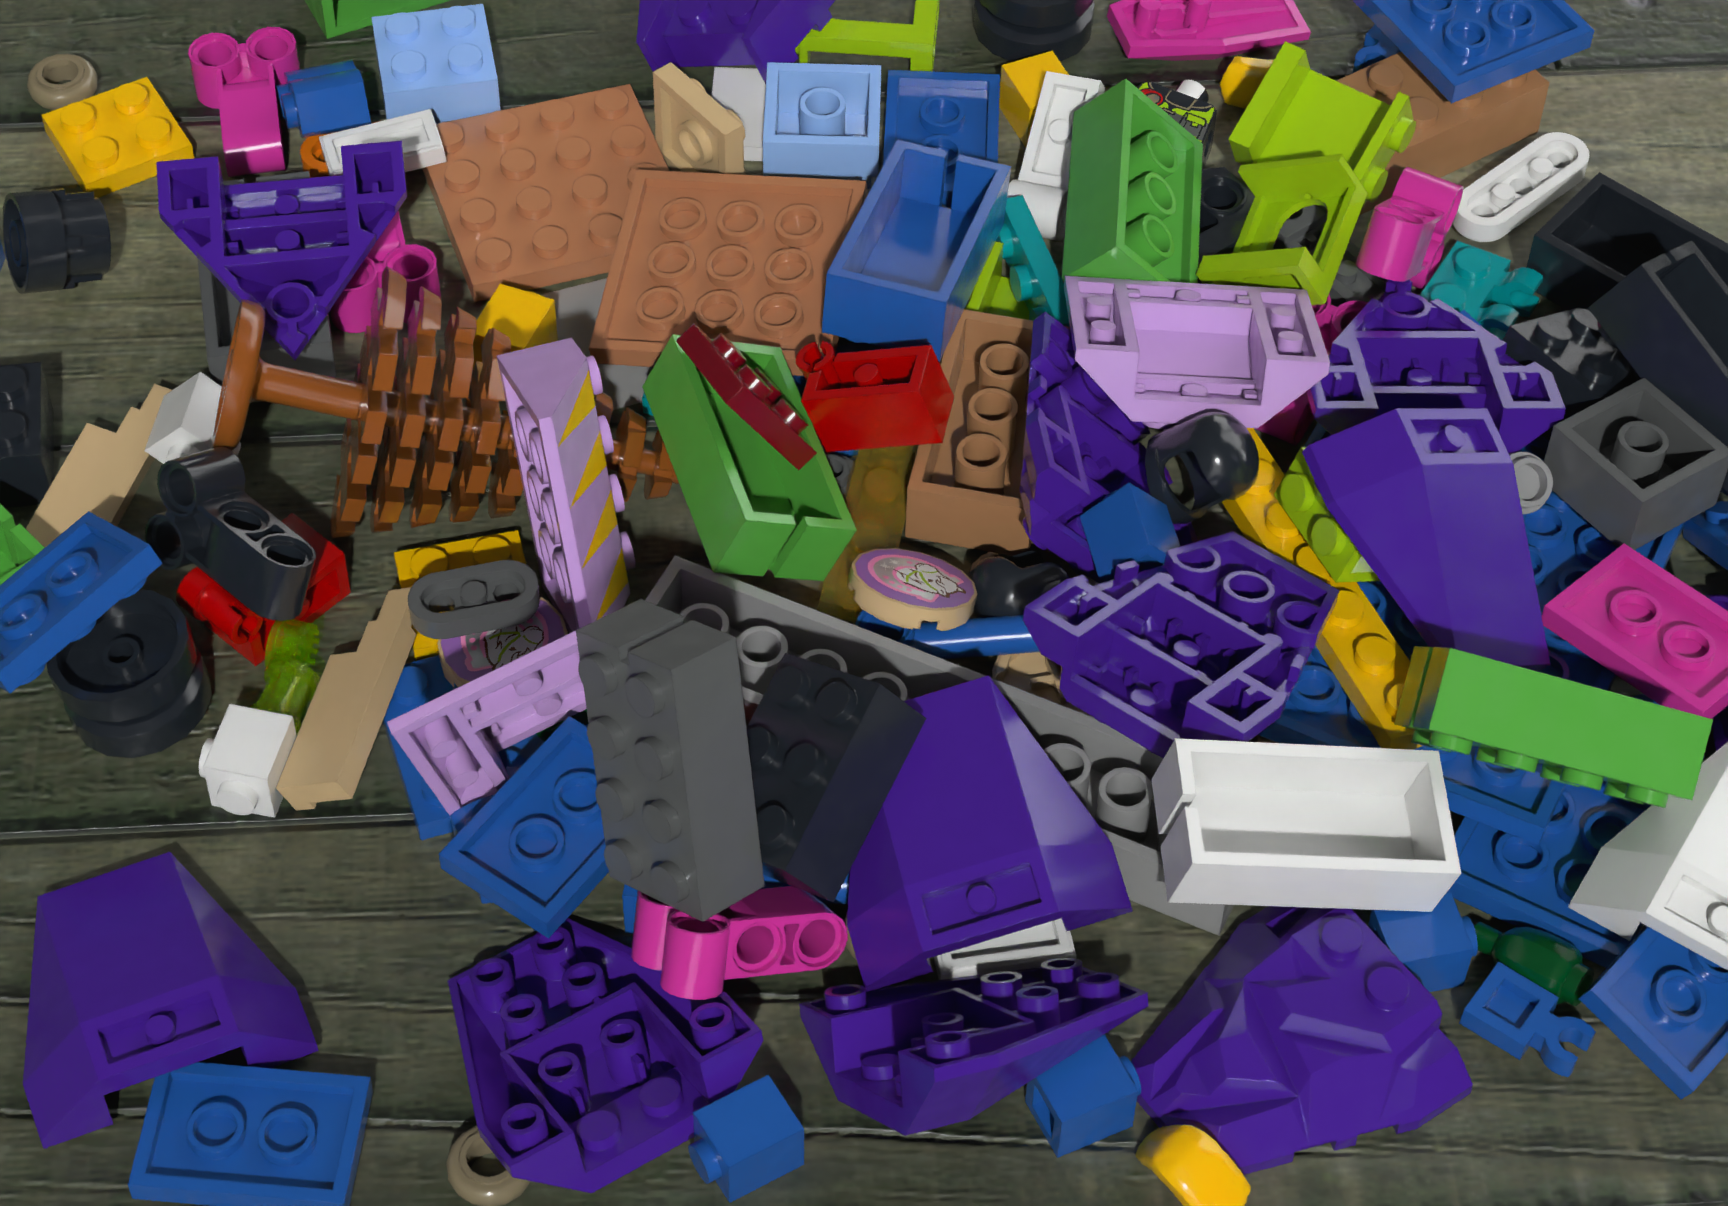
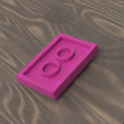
(1647, 631)

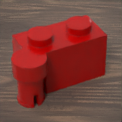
(875, 396)
(245, 629)

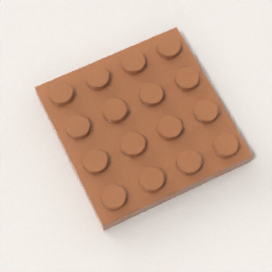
(541, 187)
(723, 255)

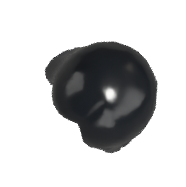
(1012, 582)

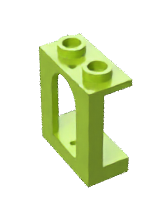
(880, 38)
(1279, 192)

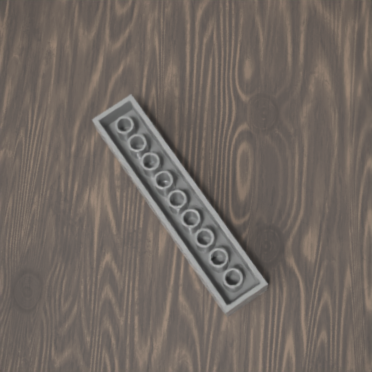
(1096, 761)

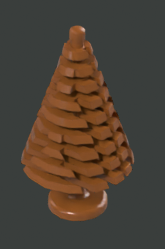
(396, 413)

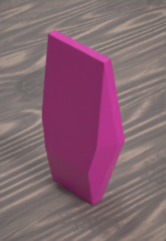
(1204, 27)

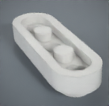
(1521, 186)

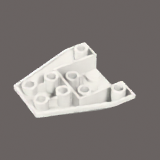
(1669, 870)

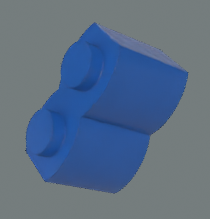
(324, 99)

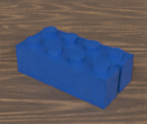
(909, 258)

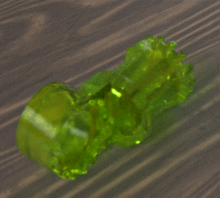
(287, 674)

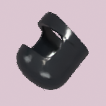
(1218, 459)

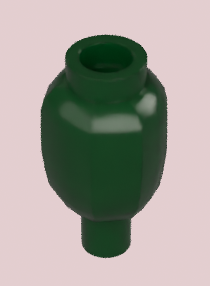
(1538, 957)

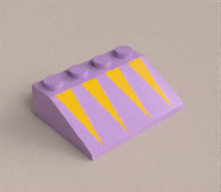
(567, 479)

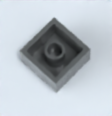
(1636, 465)

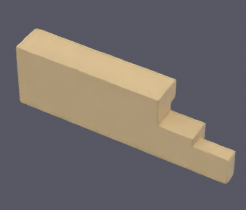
(99, 473)
(348, 710)

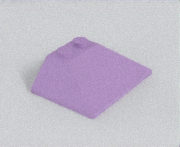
(1195, 347)
(460, 733)

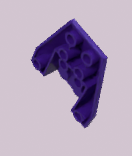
(1439, 525)
(974, 843)
(139, 982)
(962, 1043)
(587, 1059)

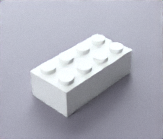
(1304, 826)

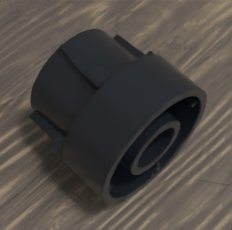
(55, 239)

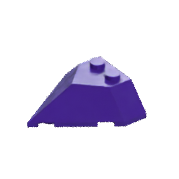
(285, 239)
(1430, 357)

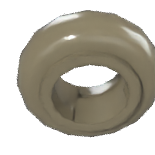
(60, 68)
(472, 1187)

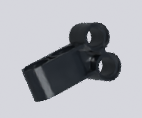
(229, 534)

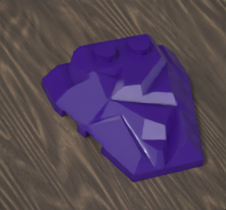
(1074, 449)
(1185, 645)
(1300, 1042)

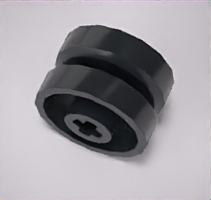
(1033, 27)
(133, 678)

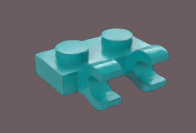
(1475, 278)

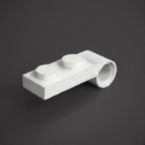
(1048, 151)

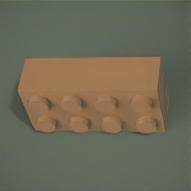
(1447, 132)
(970, 483)

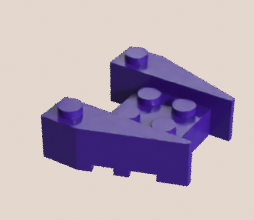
(726, 31)

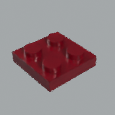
(749, 394)

